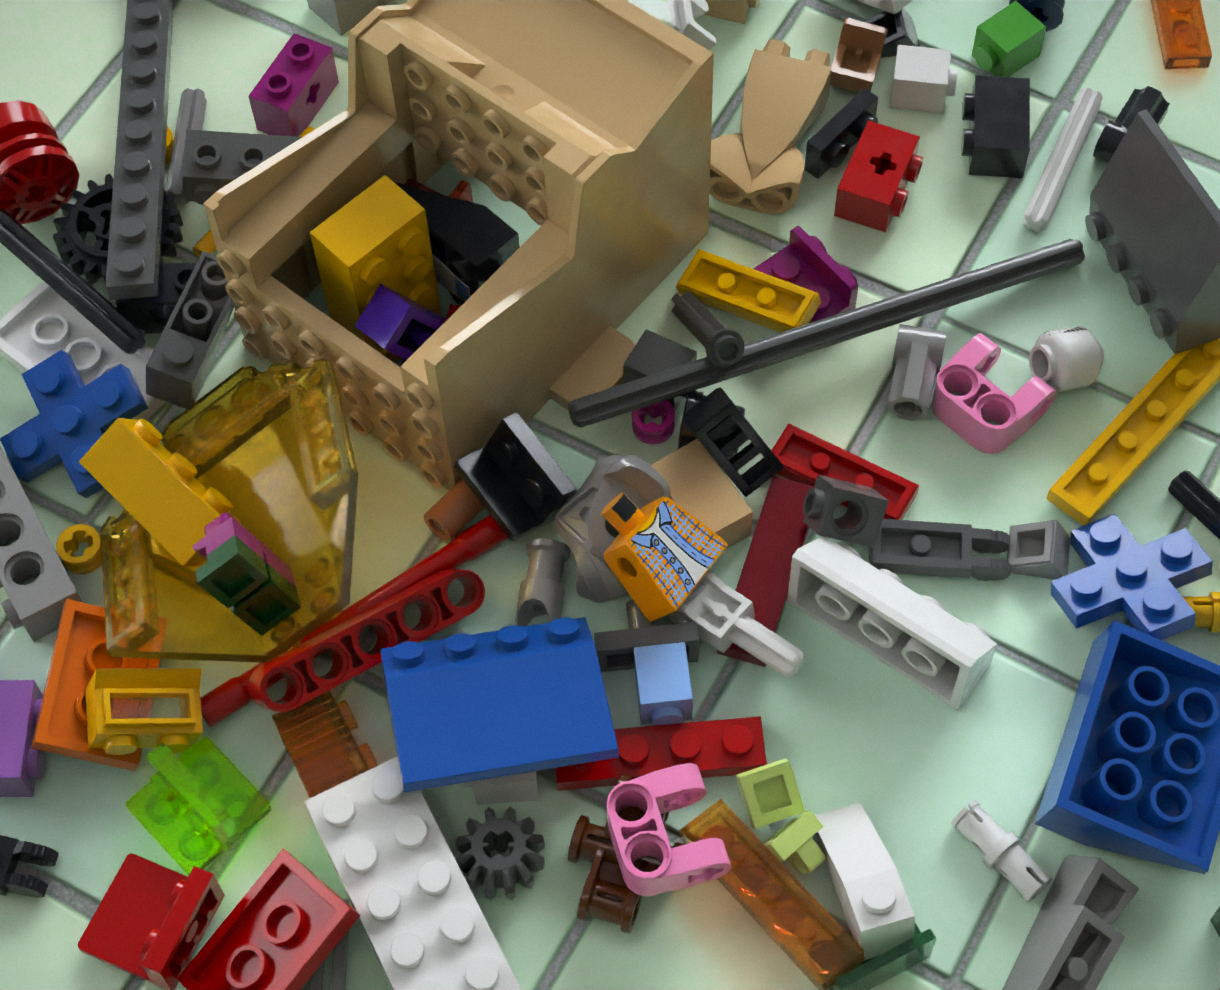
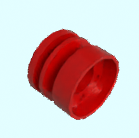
(33, 164)

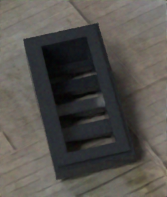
(711, 420)

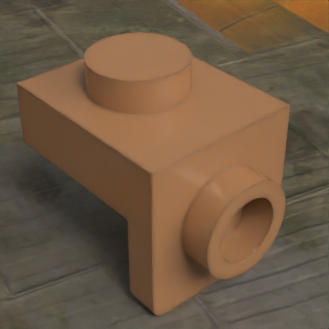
(857, 55)

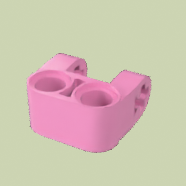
(986, 401)
(655, 795)

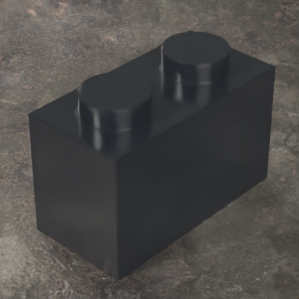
(997, 126)

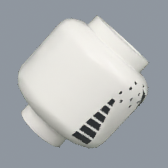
(1067, 358)

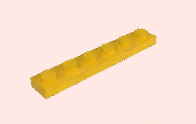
(1136, 433)

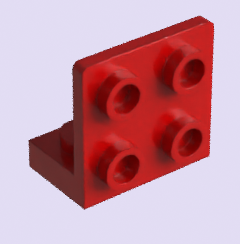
(152, 920)

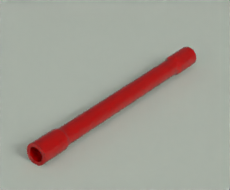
(465, 547)

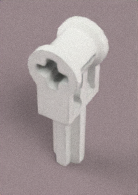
(729, 618)

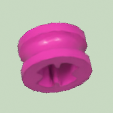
(652, 432)

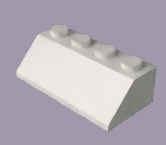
(889, 620)

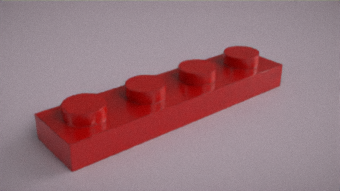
(714, 746)

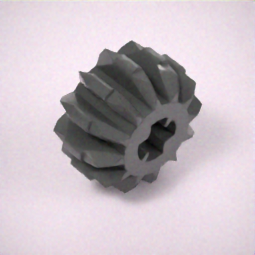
(498, 870)

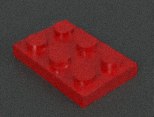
(273, 934)

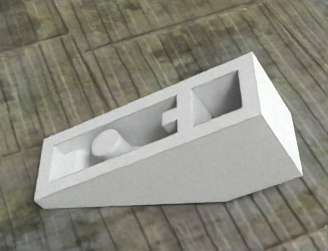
(865, 880)

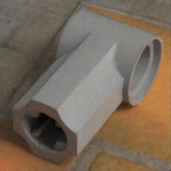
(916, 362)

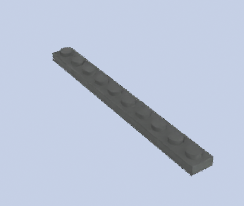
(140, 151)

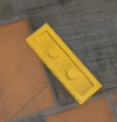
(748, 293)

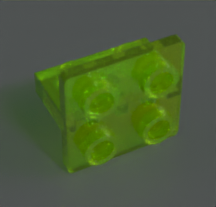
(196, 803)

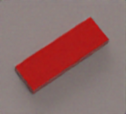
(809, 456)

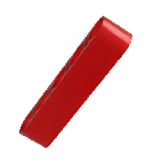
(343, 643)

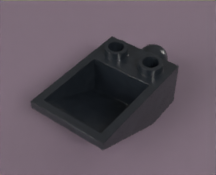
(465, 237)

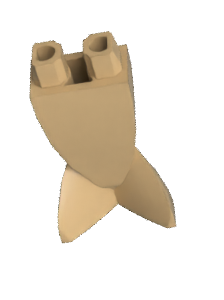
(780, 103)

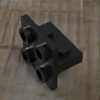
(516, 479)

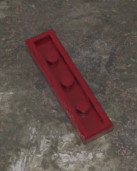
(770, 555)

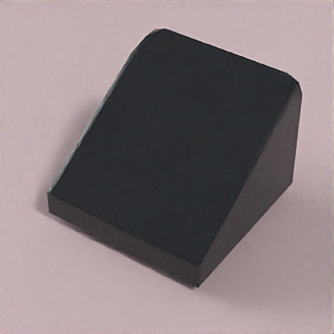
(899, 30)

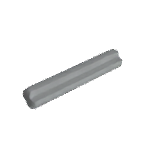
(190, 117)

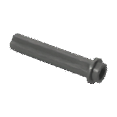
(722, 345)

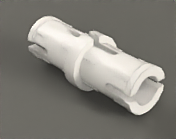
(1001, 851)

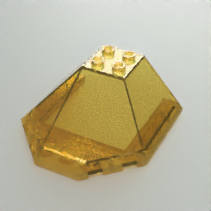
(290, 472)

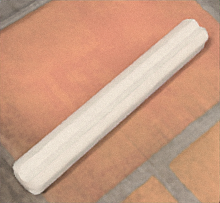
(1062, 160)

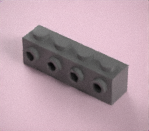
(220, 157)

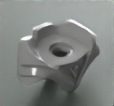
(589, 533)

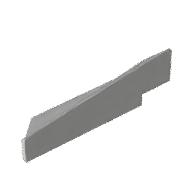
(1074, 930)

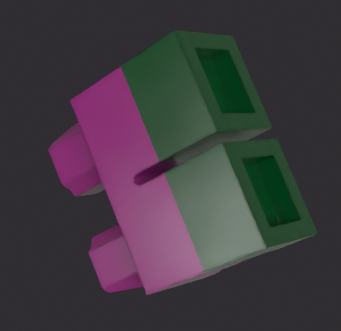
(245, 575)

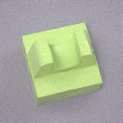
(770, 793)
(796, 843)

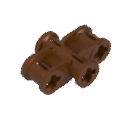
(605, 891)

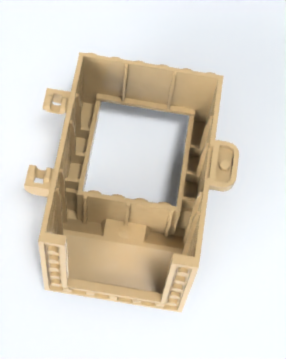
(552, 104)

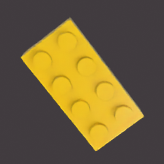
(372, 242)

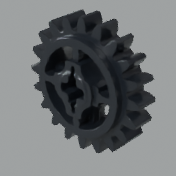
(93, 215)

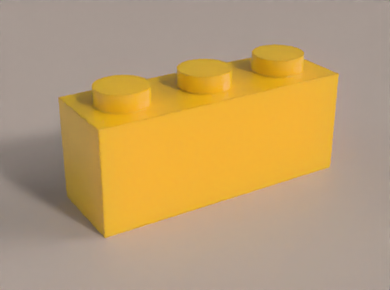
(155, 486)

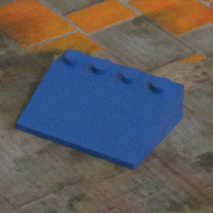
(497, 703)
(1140, 754)

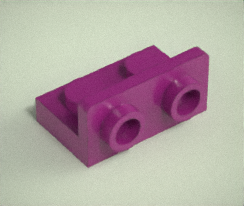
(811, 267)

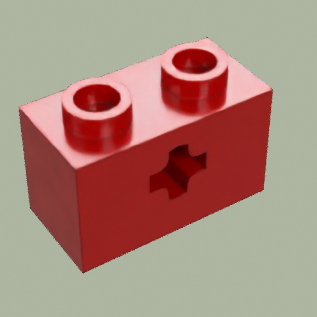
(877, 176)

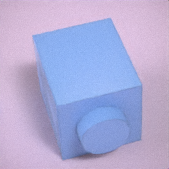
(663, 684)

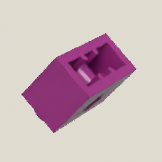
(294, 87)

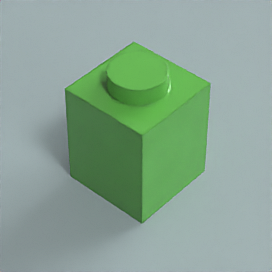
(1008, 41)

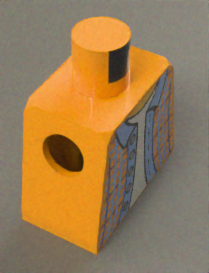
(659, 552)

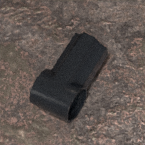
(1114, 131)

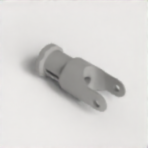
(542, 589)

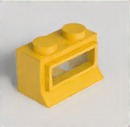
(143, 709)

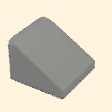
(1039, 549)

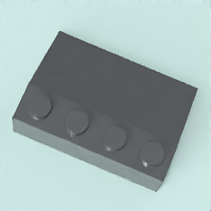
(1160, 235)

